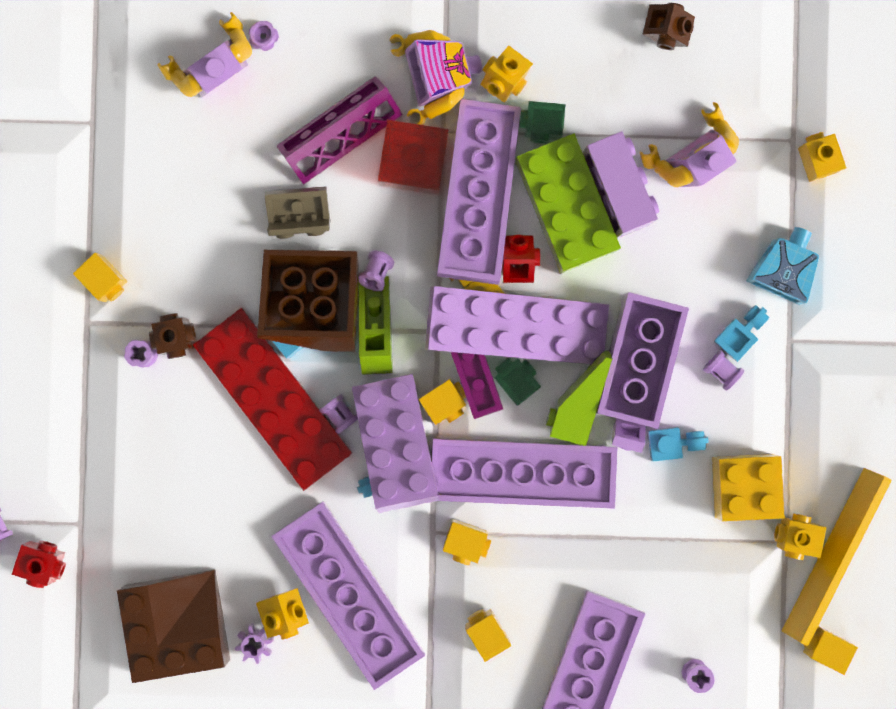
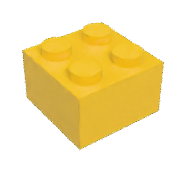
(748, 487)

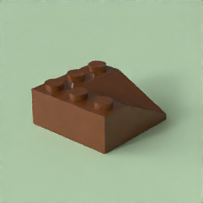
(310, 299)
(173, 626)

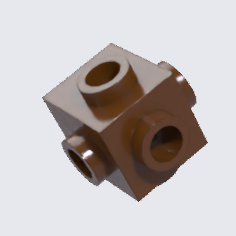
(668, 25)
(183, 336)

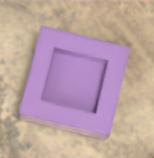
(628, 435)

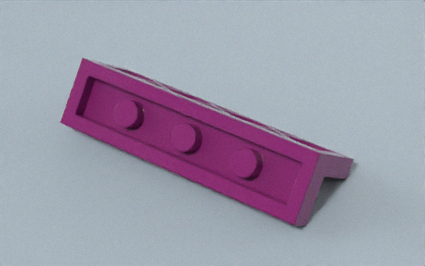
(338, 120)
(477, 383)

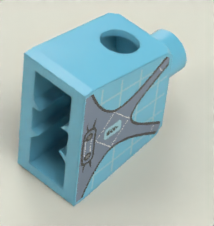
(787, 267)

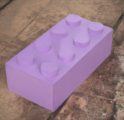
(642, 359)
(395, 443)

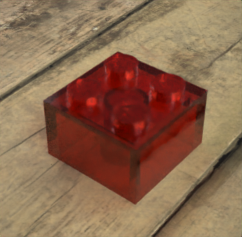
(413, 157)

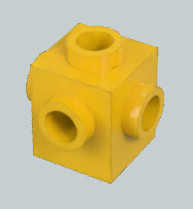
(506, 74)
(800, 537)
(282, 614)

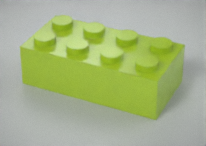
(567, 203)

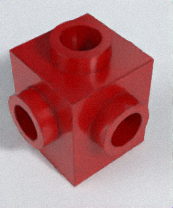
(519, 259)
(39, 563)

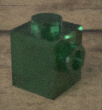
(543, 121)
(517, 379)

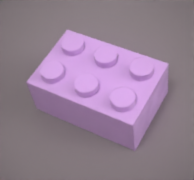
(621, 184)

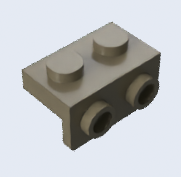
(297, 212)

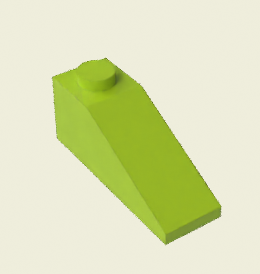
(375, 330)
(578, 405)

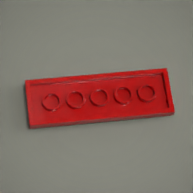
(272, 399)

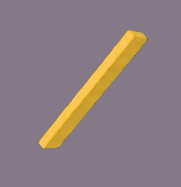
(836, 556)

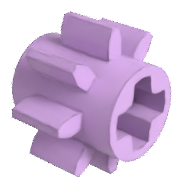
(249, 650)

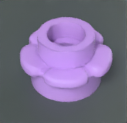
(259, 28)

